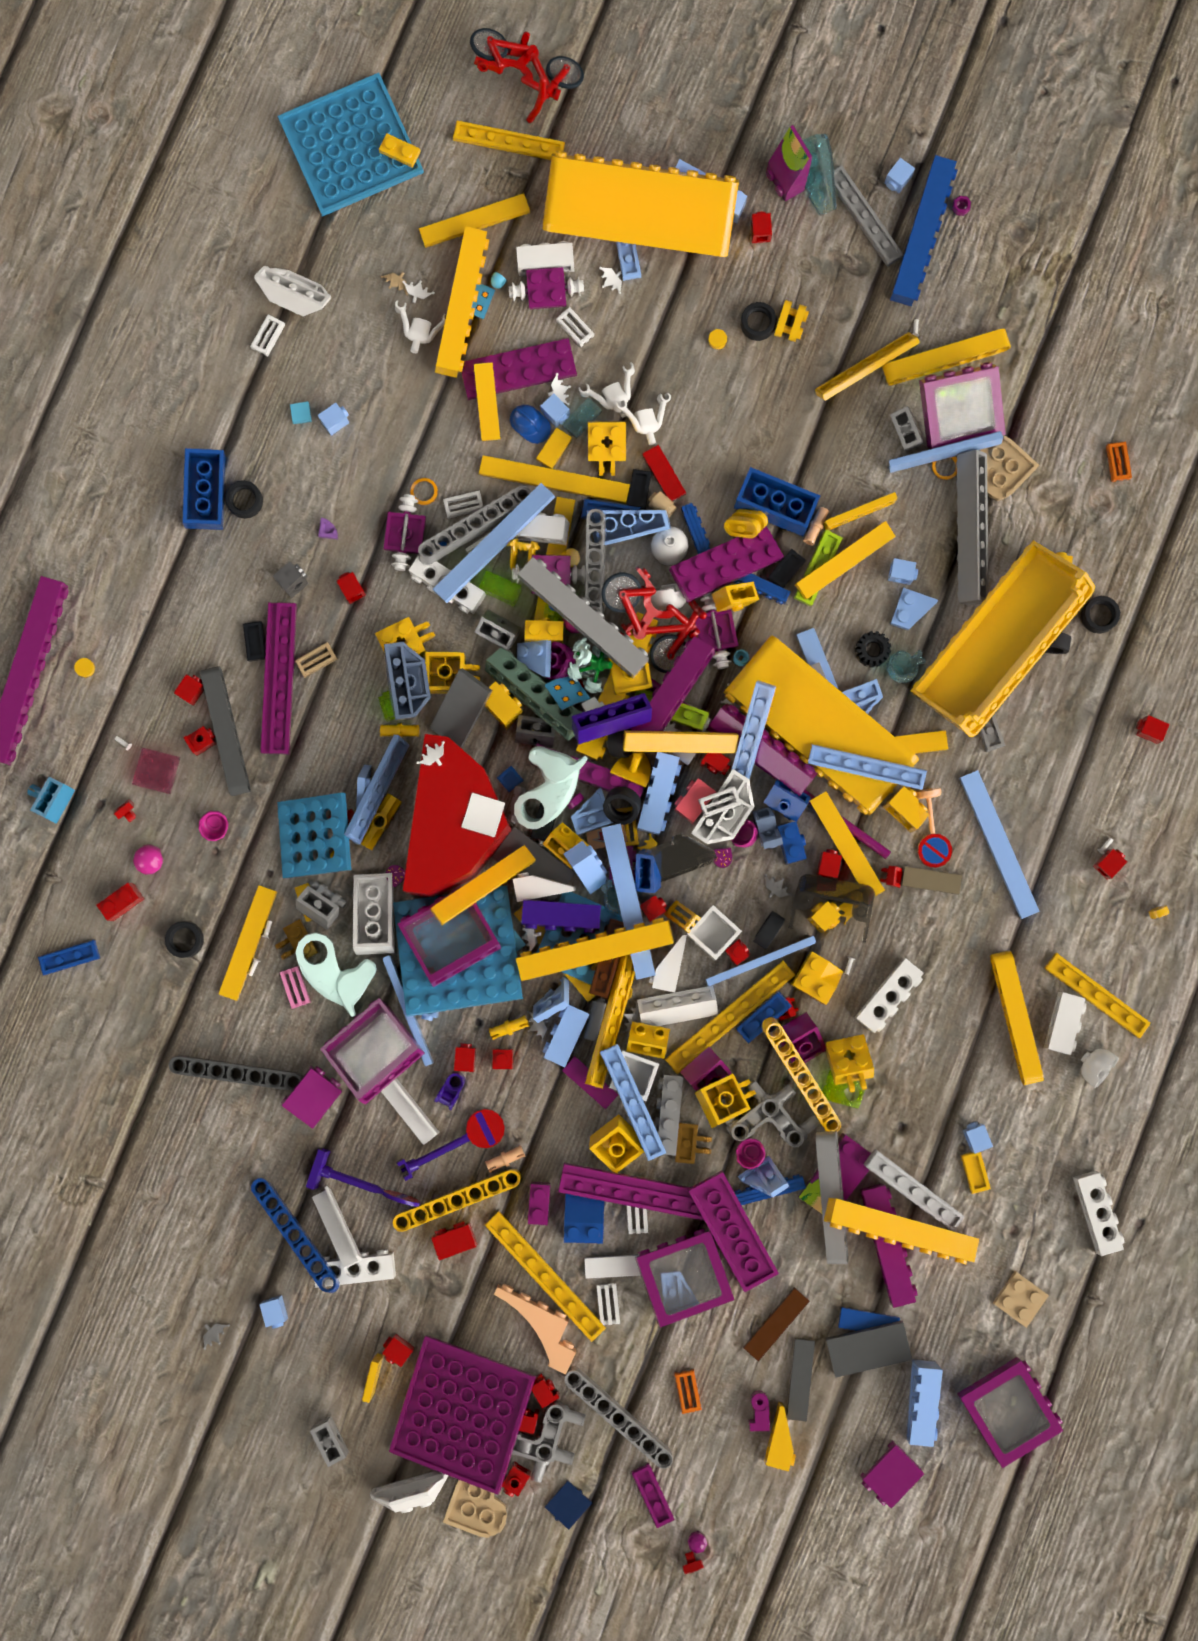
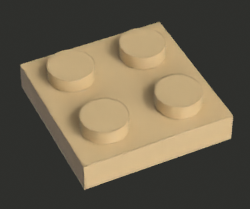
(1020, 1299)

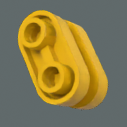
(794, 331)
(745, 523)

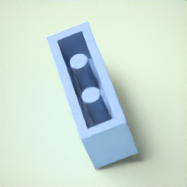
(587, 866)
(565, 1035)

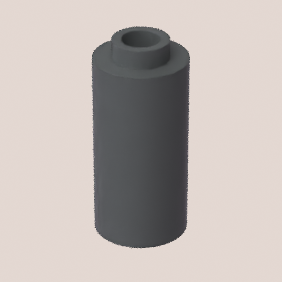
(595, 1019)

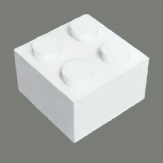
(714, 932)
(642, 1071)

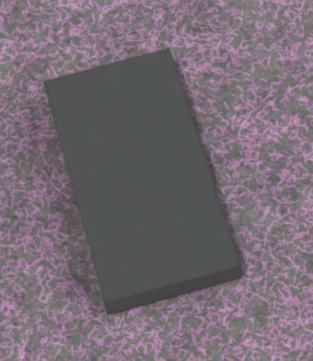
(461, 708)
(545, 865)
(869, 1348)

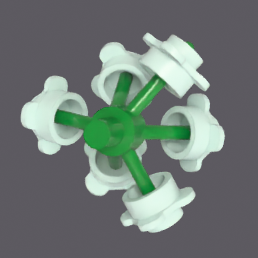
(587, 665)

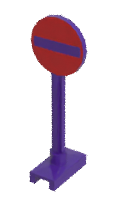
(483, 1130)
(320, 1170)

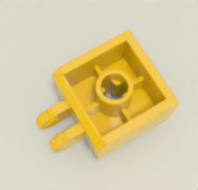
(615, 451)
(405, 631)
(438, 662)
(850, 1061)
(735, 1100)

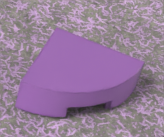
(327, 530)

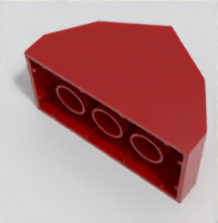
(439, 848)

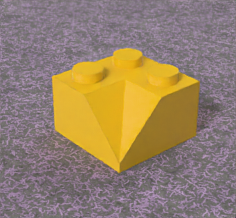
(503, 706)
(907, 809)
(817, 978)
(616, 1144)

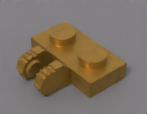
(294, 934)
(687, 1143)

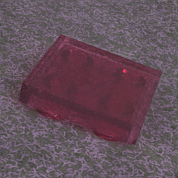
(156, 771)

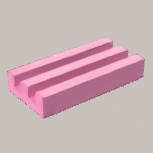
(288, 990)

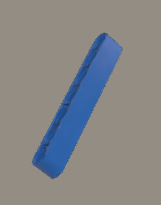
(303, 1240)

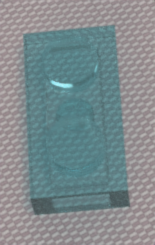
(579, 419)

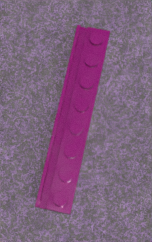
(278, 678)
(628, 1190)

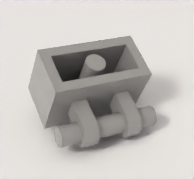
(318, 907)

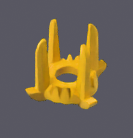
(515, 545)

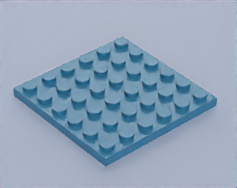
(340, 141)
(483, 983)

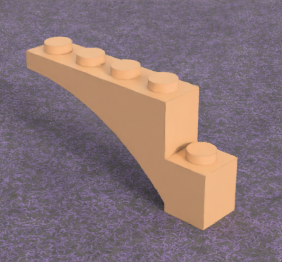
(547, 1324)

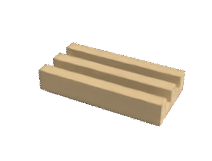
(312, 670)

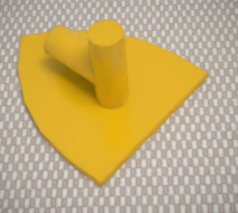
(633, 768)

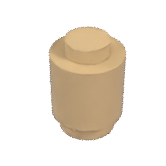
(660, 501)

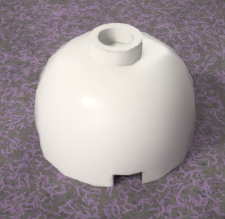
(669, 546)
(668, 595)
(1097, 1066)

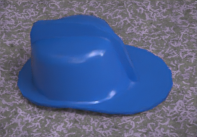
(530, 424)

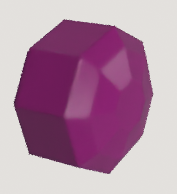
(961, 205)
(697, 1542)

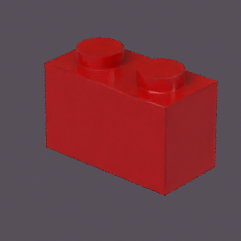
(120, 902)
(454, 1240)

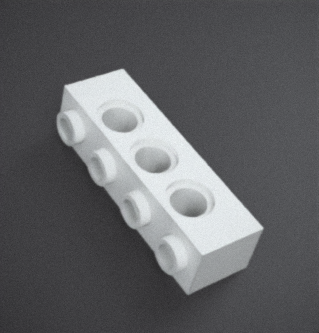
(468, 604)
(913, 977)
(1114, 1240)
(366, 1274)

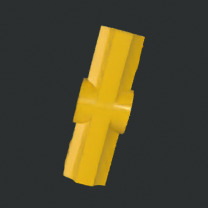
(386, 810)

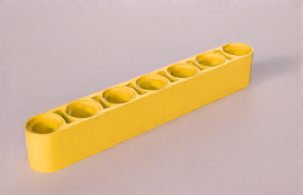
(946, 357)
(1016, 1017)
(795, 1069)
(449, 1206)

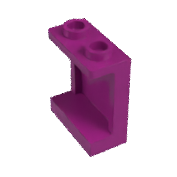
(312, 1096)
(892, 1476)

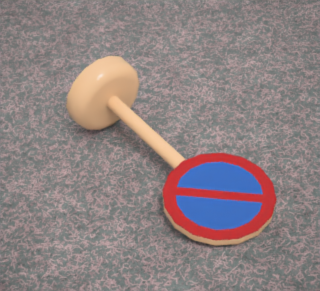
(934, 848)

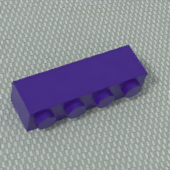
(611, 718)
(561, 915)

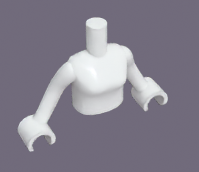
(419, 328)
(612, 392)
(644, 420)

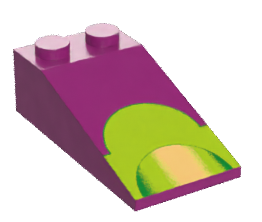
(789, 165)
(852, 1172)

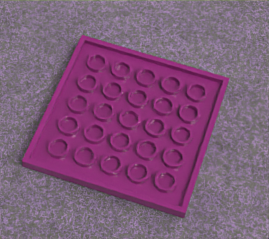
(462, 1414)

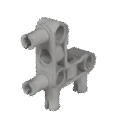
(779, 1117)
(529, 1446)

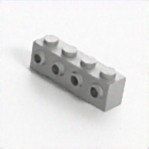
(669, 1113)

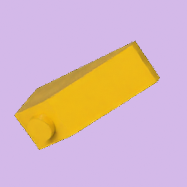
(780, 1448)

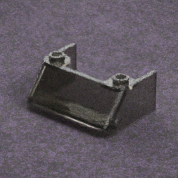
(681, 856)
(813, 886)

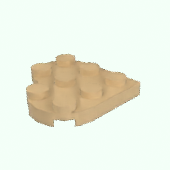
(1007, 468)
(475, 1511)

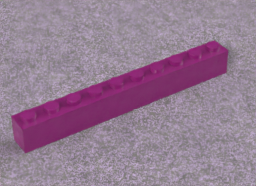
(29, 663)

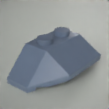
(406, 680)

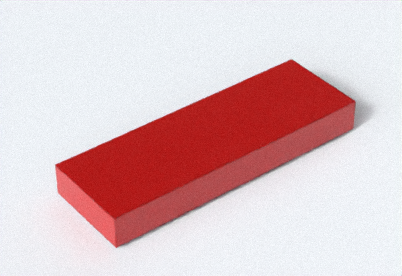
(664, 473)

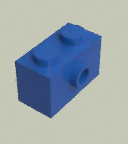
(786, 801)
(792, 843)
(647, 873)

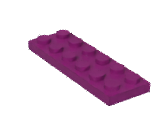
(524, 367)
(725, 564)
(733, 1231)

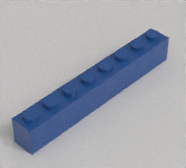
(923, 231)

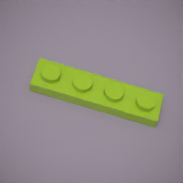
(824, 551)
(685, 714)

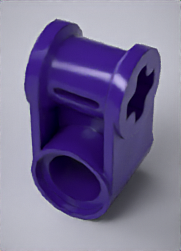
(449, 1093)

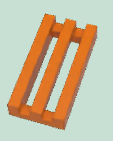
(1120, 477)
(684, 1374)

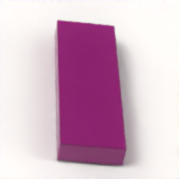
(578, 1072)
(653, 1495)

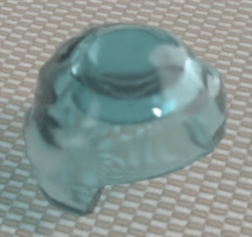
(903, 666)
(610, 899)

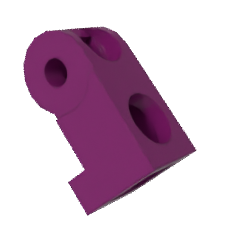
(761, 1412)

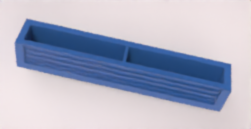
(696, 531)
(766, 588)
(752, 1195)

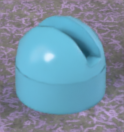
(497, 280)
(738, 653)

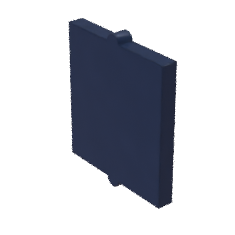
(568, 1504)

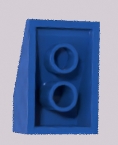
(583, 1220)

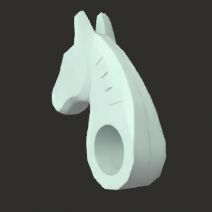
(555, 793)
(337, 985)

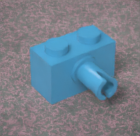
(50, 799)

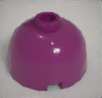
(560, 660)

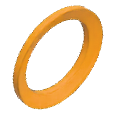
(944, 477)
(434, 495)

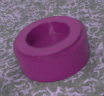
(575, 801)

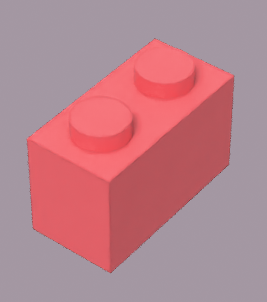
(689, 805)

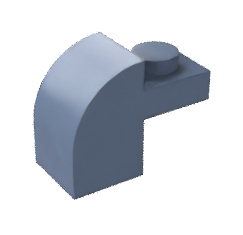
(767, 828)

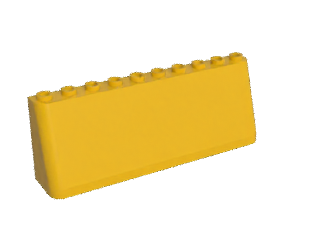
(640, 204)
(1004, 638)
(815, 712)

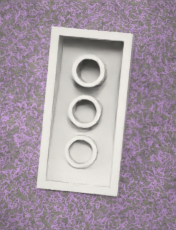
(373, 914)

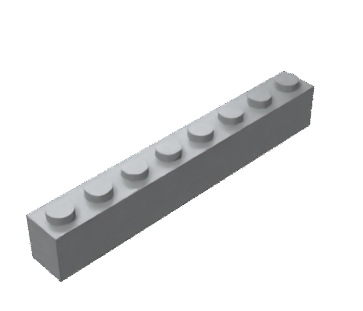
(972, 527)
(583, 617)

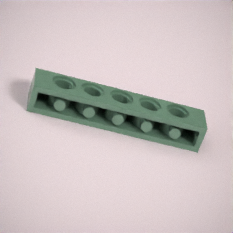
(524, 690)

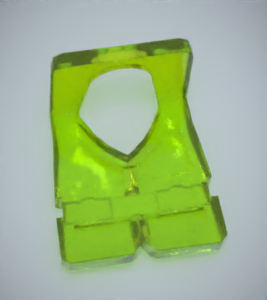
(836, 1093)

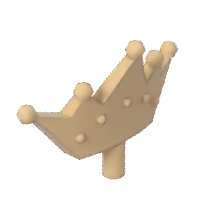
(396, 281)

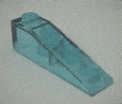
(820, 179)

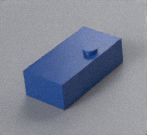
(204, 489)
(779, 500)

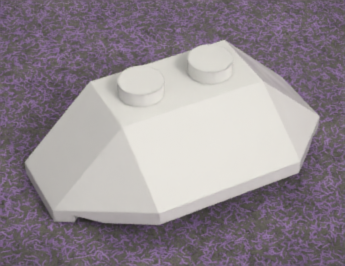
(292, 290)
(726, 824)
(410, 1492)

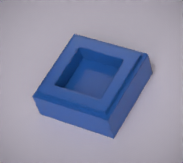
(510, 779)

